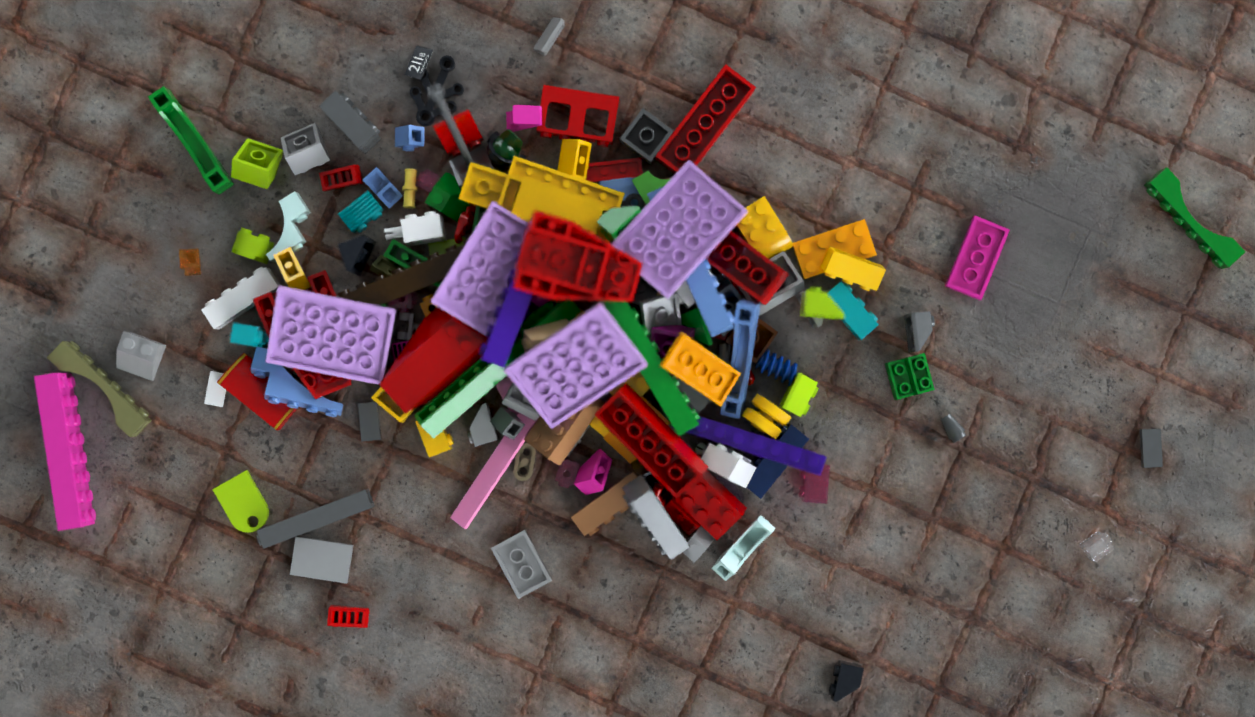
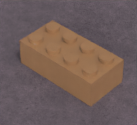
(560, 440)

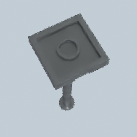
(461, 163)

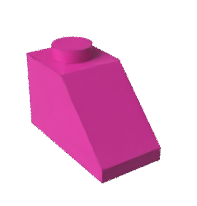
(593, 473)

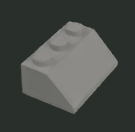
(789, 288)

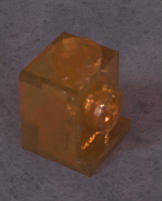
(190, 261)

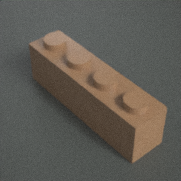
(603, 507)

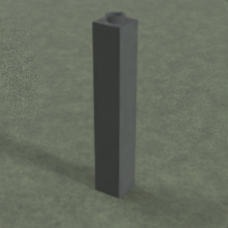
(315, 518)

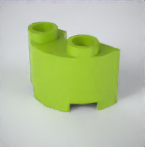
(252, 246)

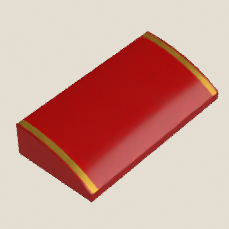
(251, 390)

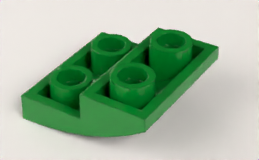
(909, 376)

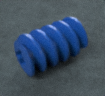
(777, 366)

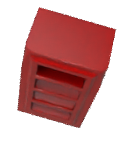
(351, 169)
(340, 623)

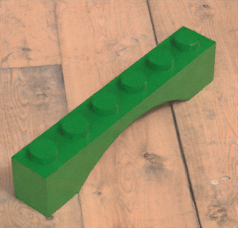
(180, 123)
(1167, 190)

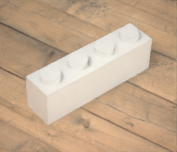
(240, 299)

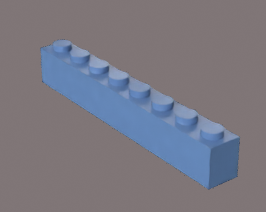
(706, 295)

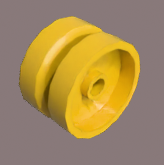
(766, 416)

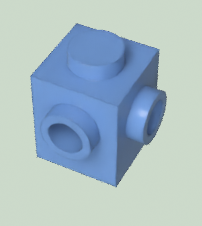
(409, 137)

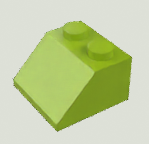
(256, 163)
(819, 305)
(798, 395)

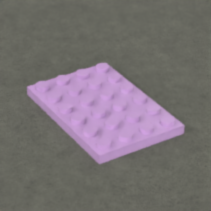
(679, 228)
(482, 269)
(330, 335)
(575, 365)

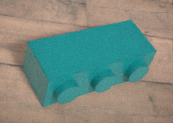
(856, 316)
(249, 335)

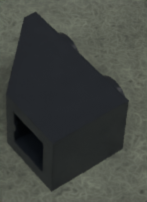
(847, 679)

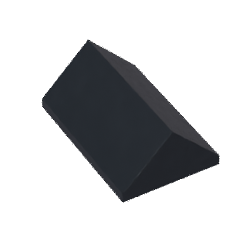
(356, 253)

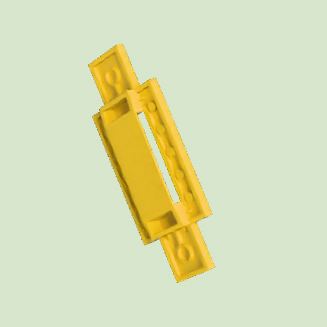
(541, 189)

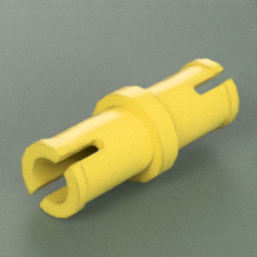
(410, 188)

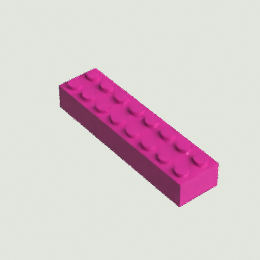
(65, 450)

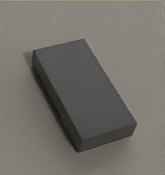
(369, 421)
(1151, 448)

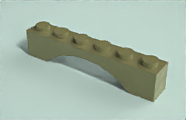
(127, 413)

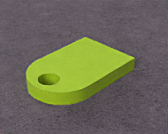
(241, 501)

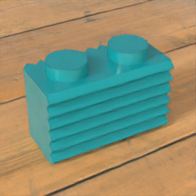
(361, 212)

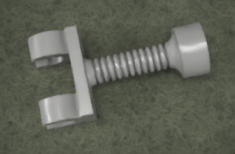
(412, 326)

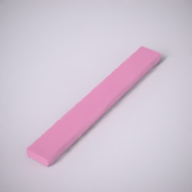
(490, 475)

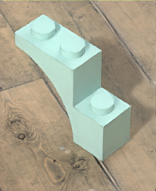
(294, 211)
(742, 547)

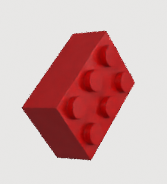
(711, 505)

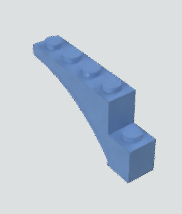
(285, 389)

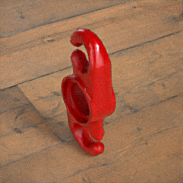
(464, 223)

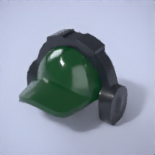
(504, 147)

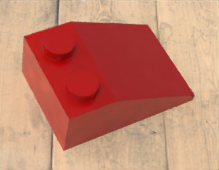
(467, 129)

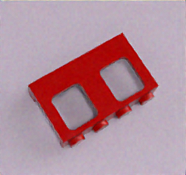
(579, 103)

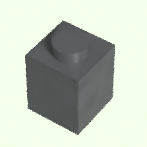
(507, 423)

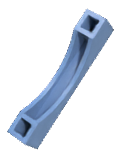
(744, 338)

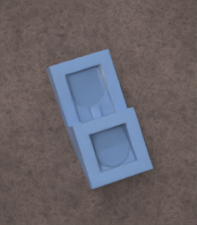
(382, 187)

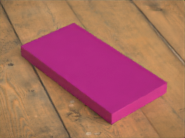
(977, 257)

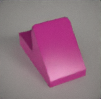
(523, 117)

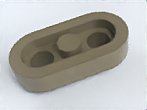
(524, 461)

